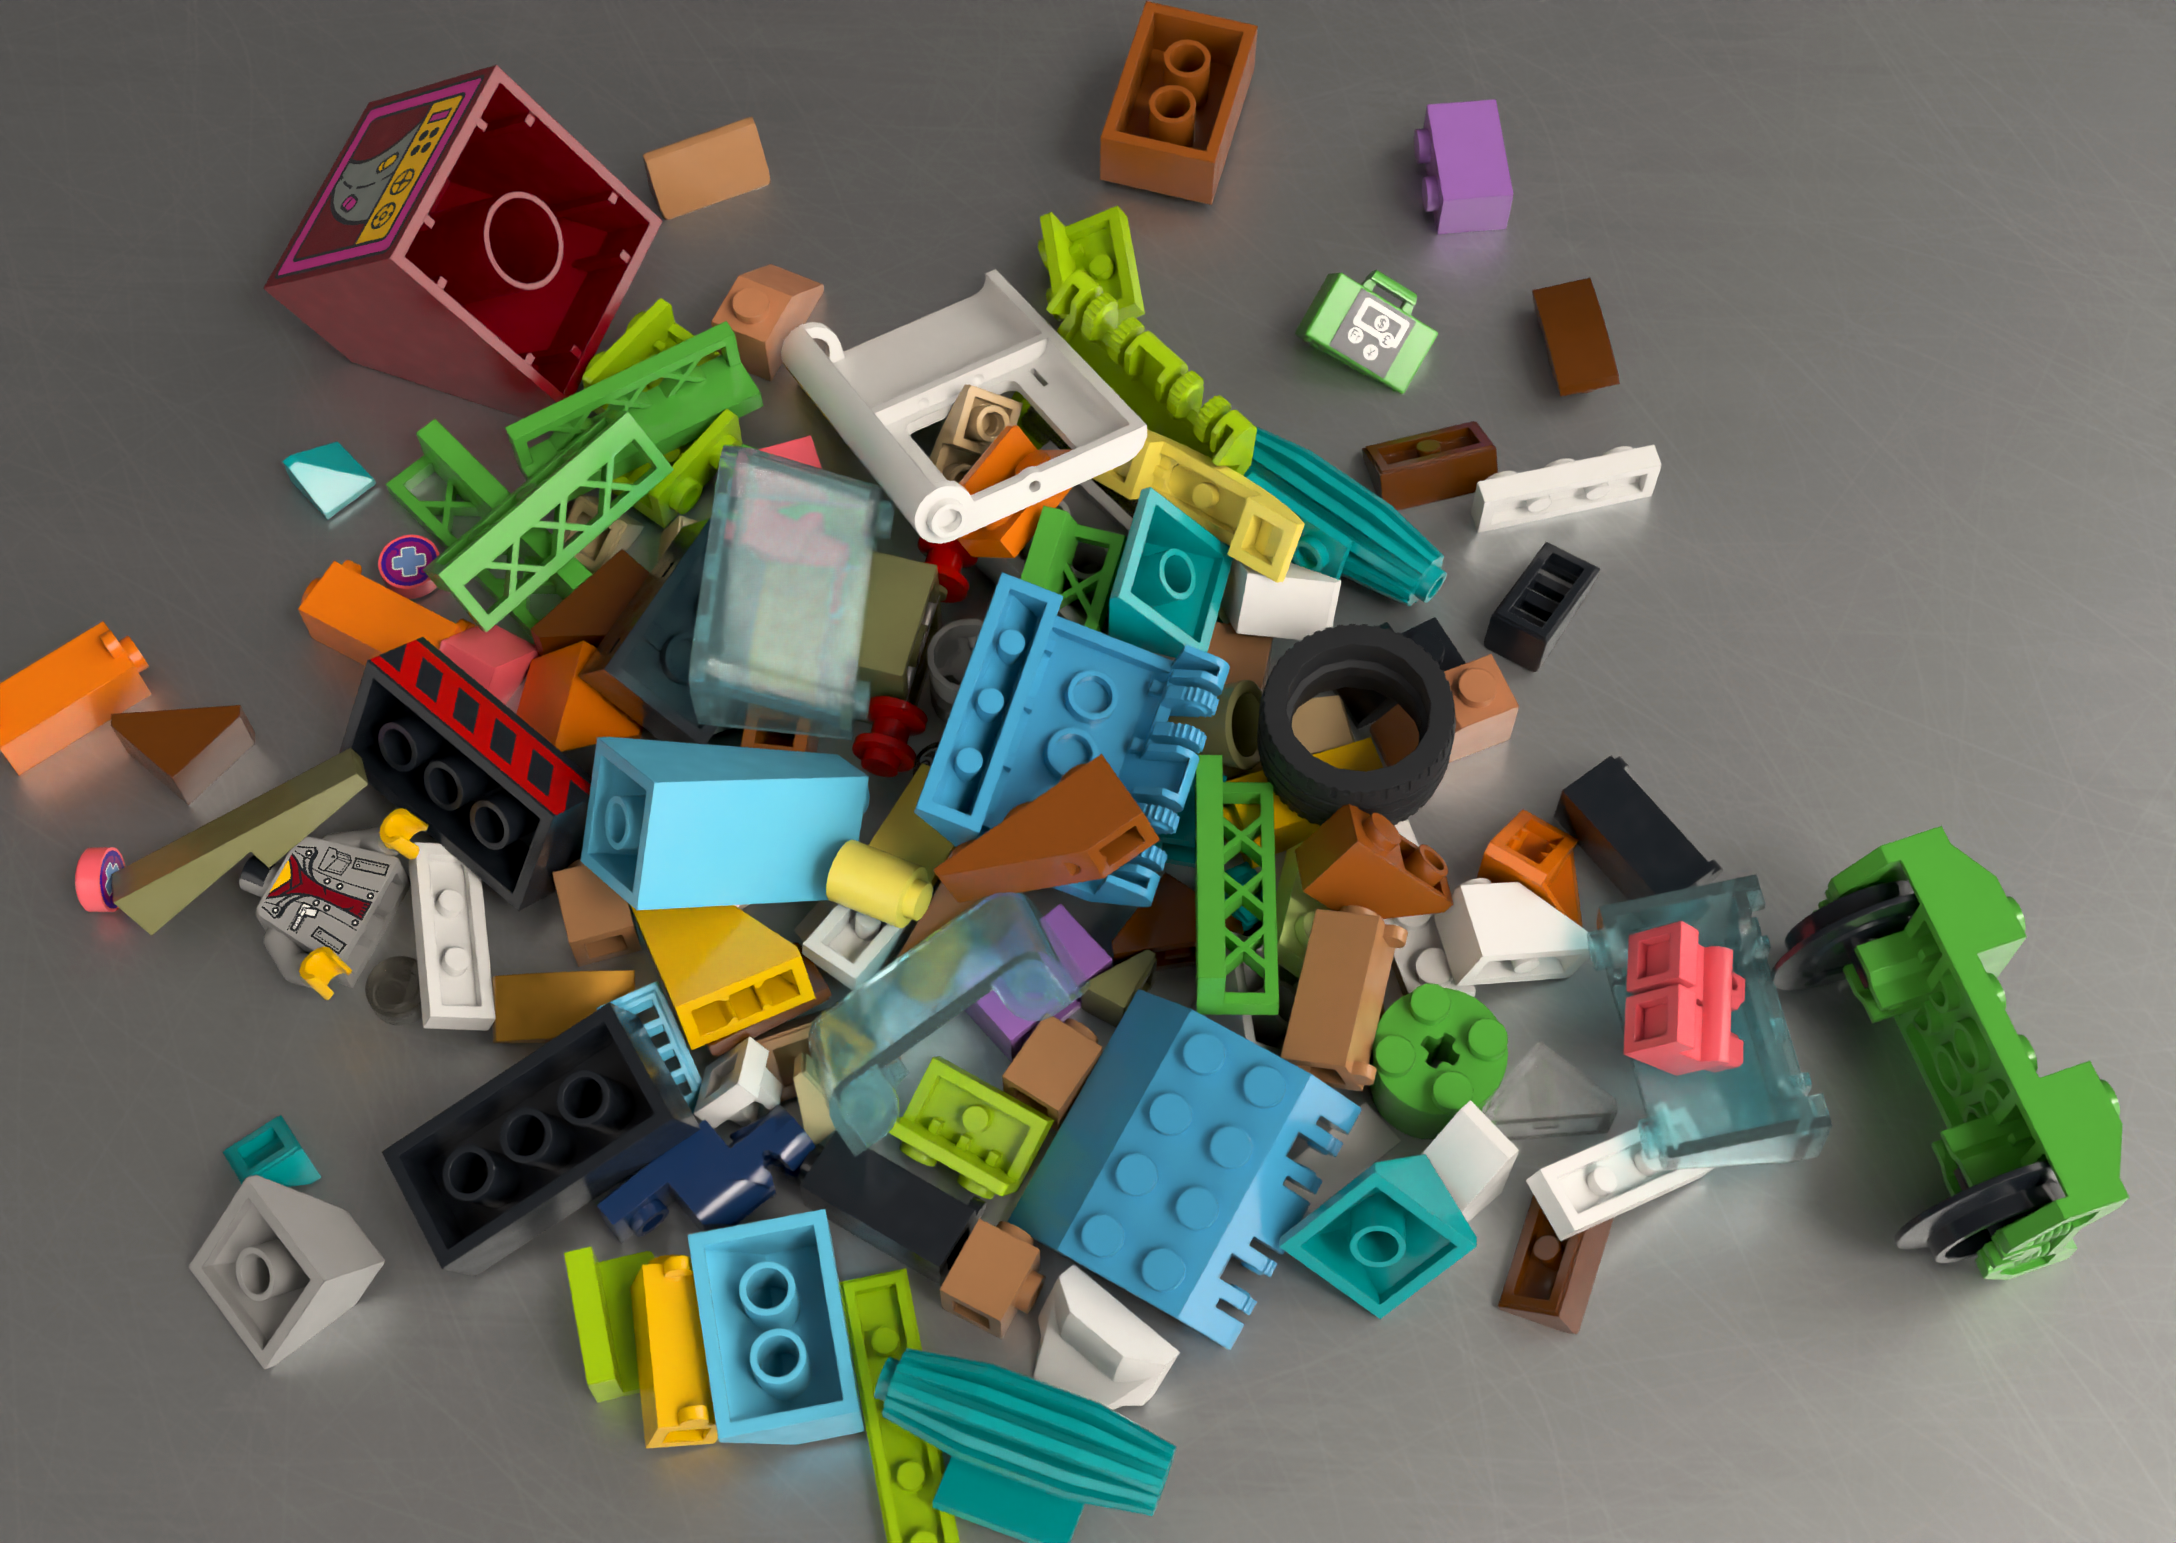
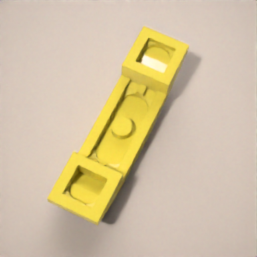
(1225, 503)

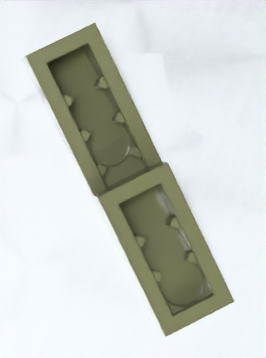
(267, 826)

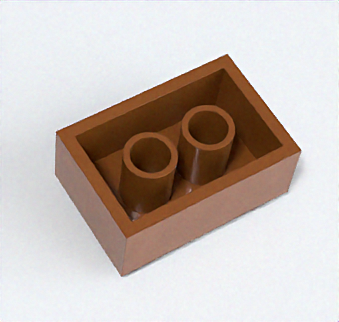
(1178, 102)

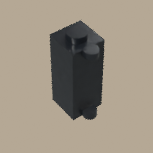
(1630, 834)
(888, 1207)

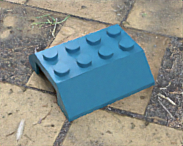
(1055, 698)
(1181, 1163)

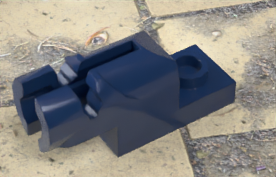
(708, 1178)

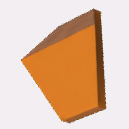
(567, 707)
(1538, 858)

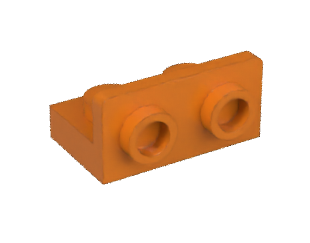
(1002, 460)

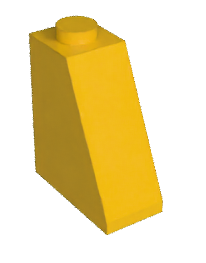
(722, 969)

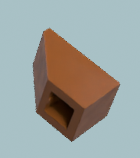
(1372, 866)

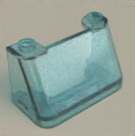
(785, 597)
(990, 946)
(1731, 1115)

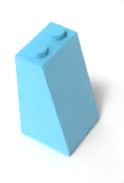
(718, 822)

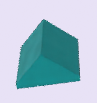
(1167, 580)
(1383, 1234)

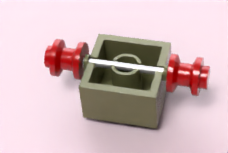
(897, 631)

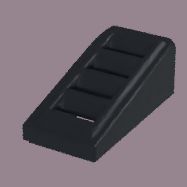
(1525, 637)

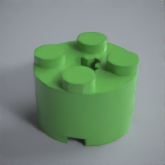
(1442, 1027)

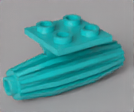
(1346, 524)
(1022, 1447)

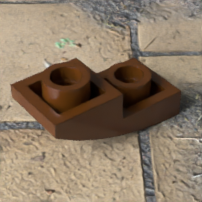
(1575, 337)

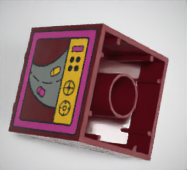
(466, 246)

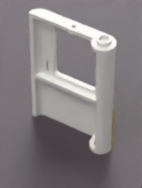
(913, 377)

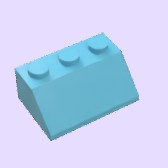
(775, 1331)

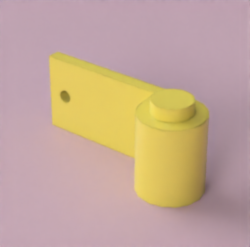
(895, 872)

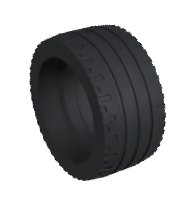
(1363, 660)

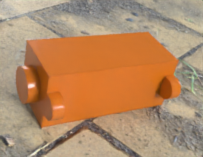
(367, 618)
(68, 695)

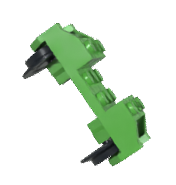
(2022, 1154)

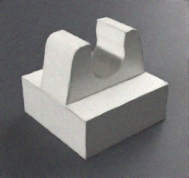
(736, 1084)

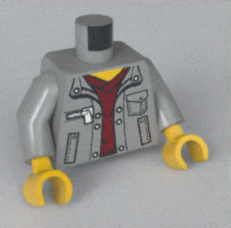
(333, 900)

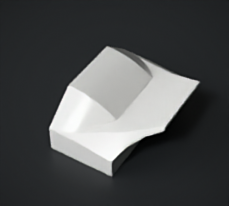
(849, 942)
(1098, 1345)

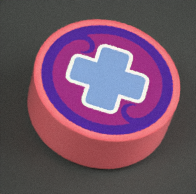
(403, 564)
(94, 878)

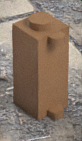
(1341, 996)

